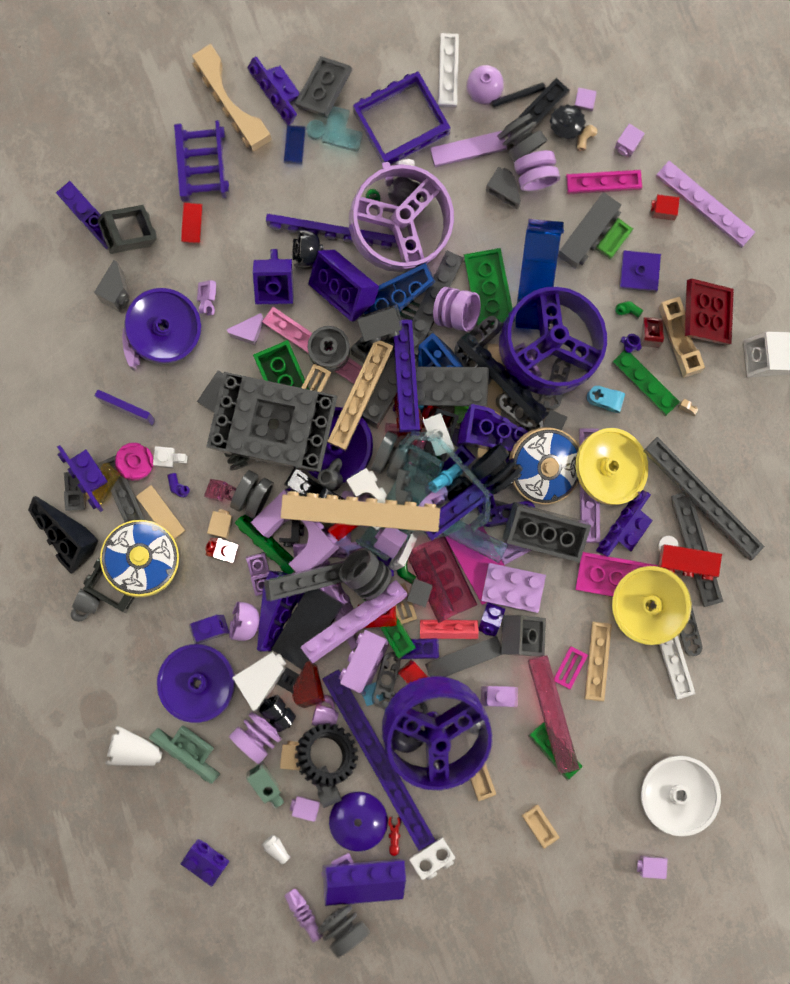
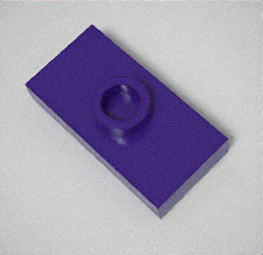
(424, 649)

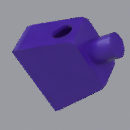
(208, 628)

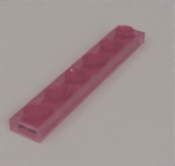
(553, 715)

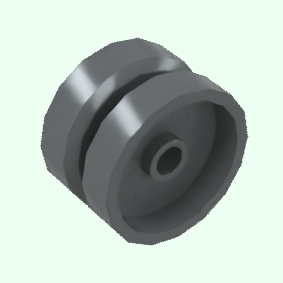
(325, 338)
(390, 455)
(251, 494)

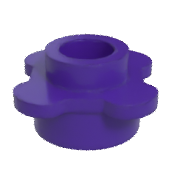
(631, 343)

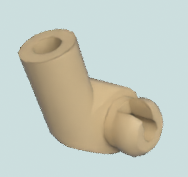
(589, 131)

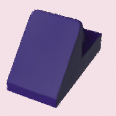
(465, 455)

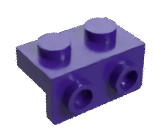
(204, 862)

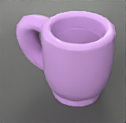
(325, 714)

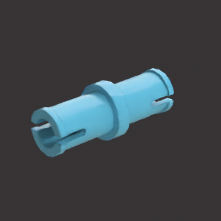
(445, 478)

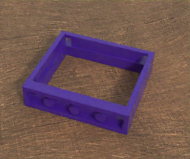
(415, 144)

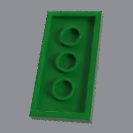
(489, 280)

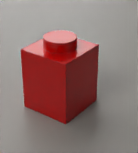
(665, 207)

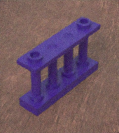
(186, 171)

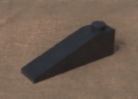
(70, 539)

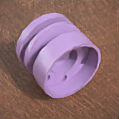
(456, 309)
(255, 737)

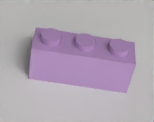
(364, 662)

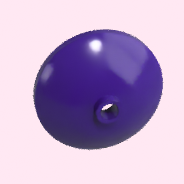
(363, 807)

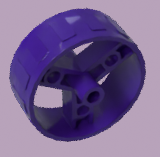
(550, 341)
(437, 774)

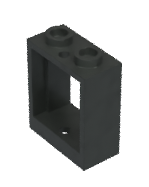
(111, 233)
(90, 582)

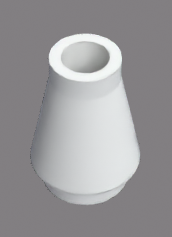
(275, 848)

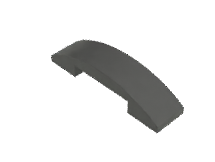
(465, 658)

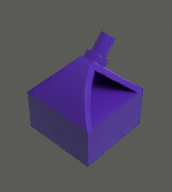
(273, 280)

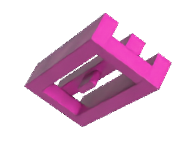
(562, 682)

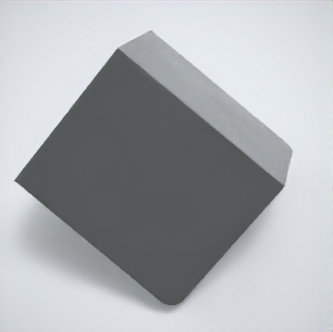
(419, 592)

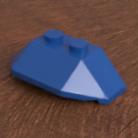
(436, 353)

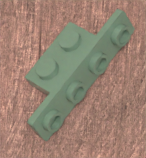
(189, 750)

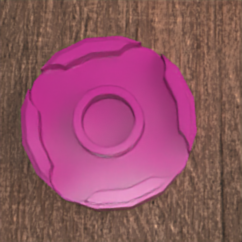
(134, 461)

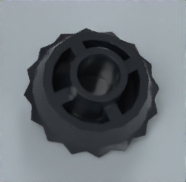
(567, 121)

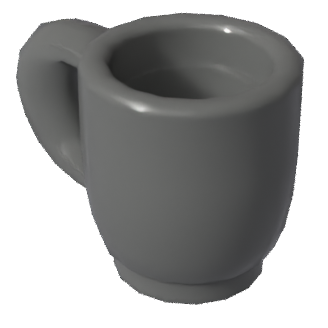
(330, 477)
(85, 603)

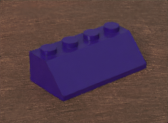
(342, 284)
(364, 882)

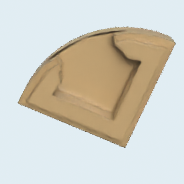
(686, 406)

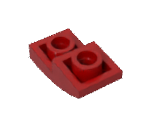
(191, 222)

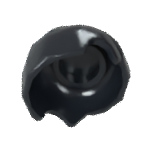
(458, 485)

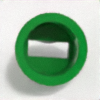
(373, 194)

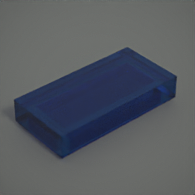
(294, 144)

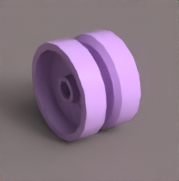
(537, 170)

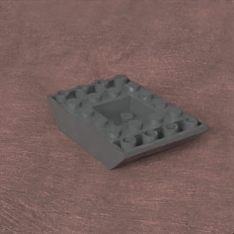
(244, 415)

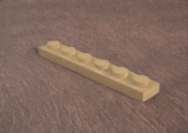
(360, 395)

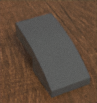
(73, 496)

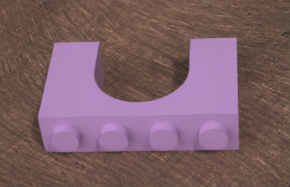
(319, 544)

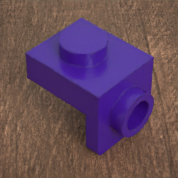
(491, 619)

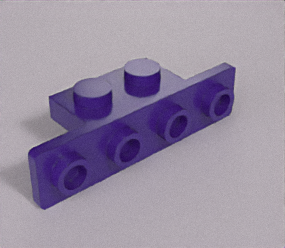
(277, 88)
(87, 473)
(628, 527)

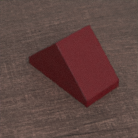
(652, 332)

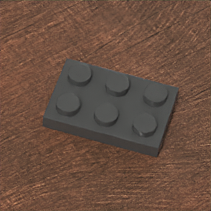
(323, 86)

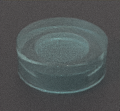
(315, 129)

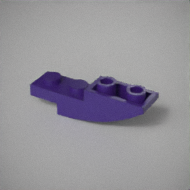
(82, 210)

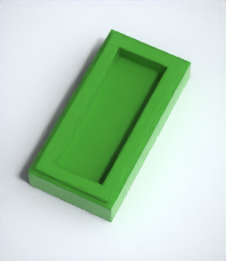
(614, 238)

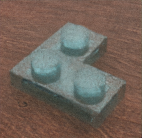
(337, 133)

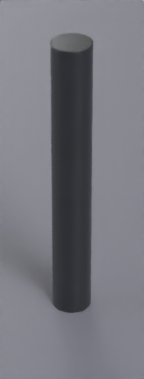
(517, 95)

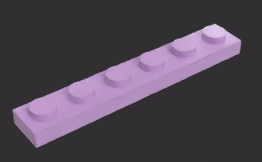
(705, 204)
(353, 622)

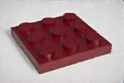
(709, 312)

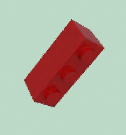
(690, 562)

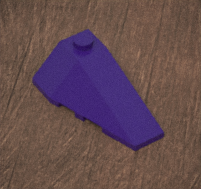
(485, 429)
(274, 616)

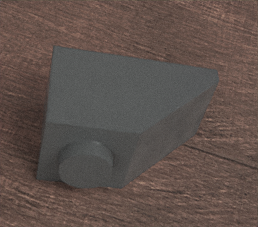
(504, 187)

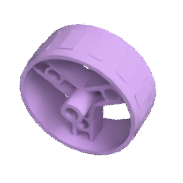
(401, 217)

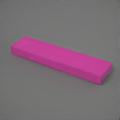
(604, 181)

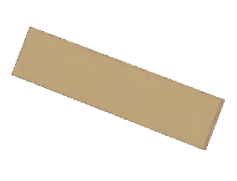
(598, 661)

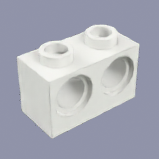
(429, 854)

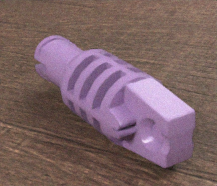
(304, 915)

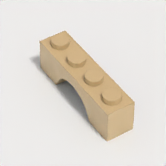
(686, 353)

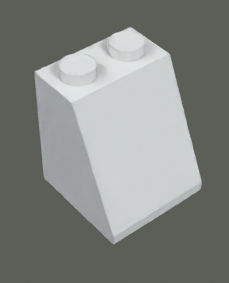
(767, 354)
(260, 679)

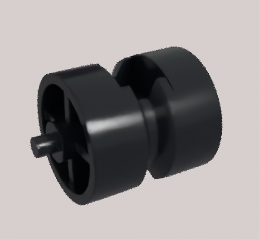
(275, 710)

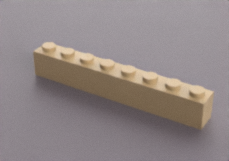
(360, 513)

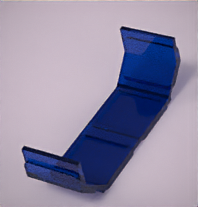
(538, 266)

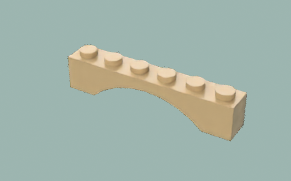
(251, 128)

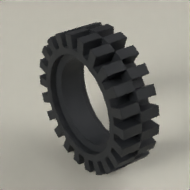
(347, 749)

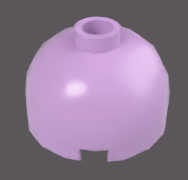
(485, 84)
(244, 622)

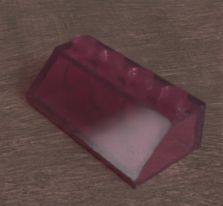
(437, 566)

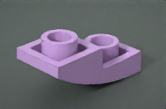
(132, 357)
(436, 498)
(258, 570)

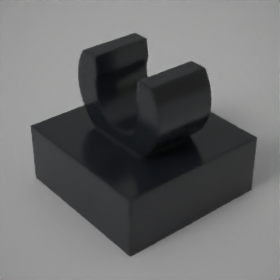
(288, 679)

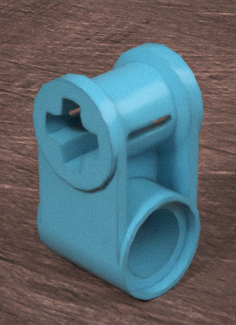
(608, 398)

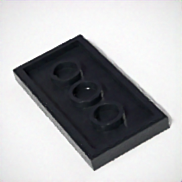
(311, 616)

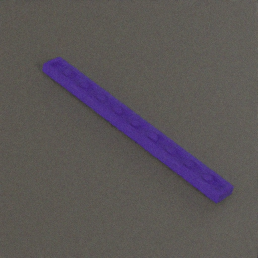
(379, 761)

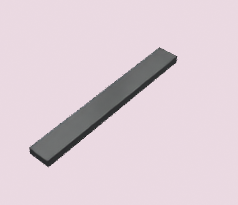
(703, 498)

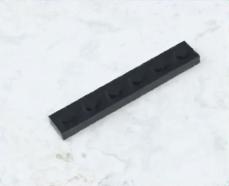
(507, 382)

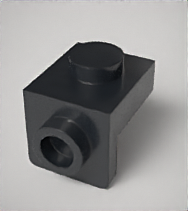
(296, 531)

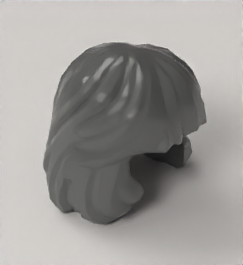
(401, 189)

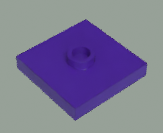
(640, 271)

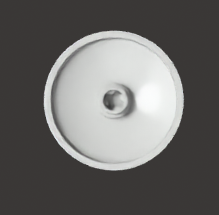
(680, 795)

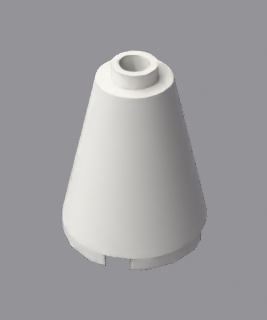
(132, 750)

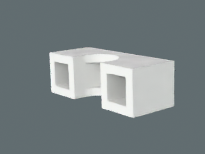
(364, 483)

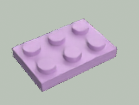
(513, 588)

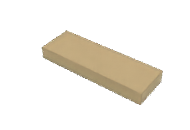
(160, 512)

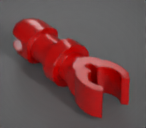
(394, 848)

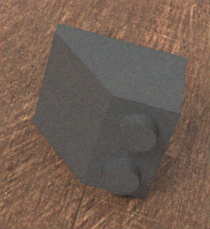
(113, 288)
(380, 323)
(523, 635)

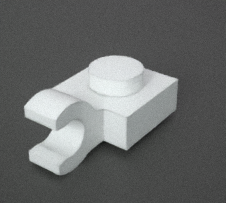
(166, 457)

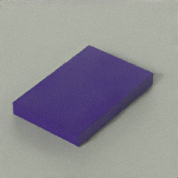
(124, 407)

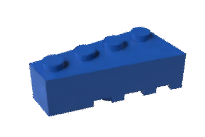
(403, 289)

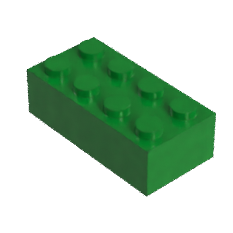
(280, 365)

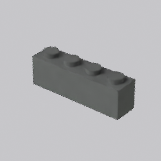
(589, 230)

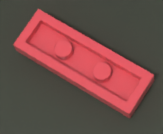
(449, 629)

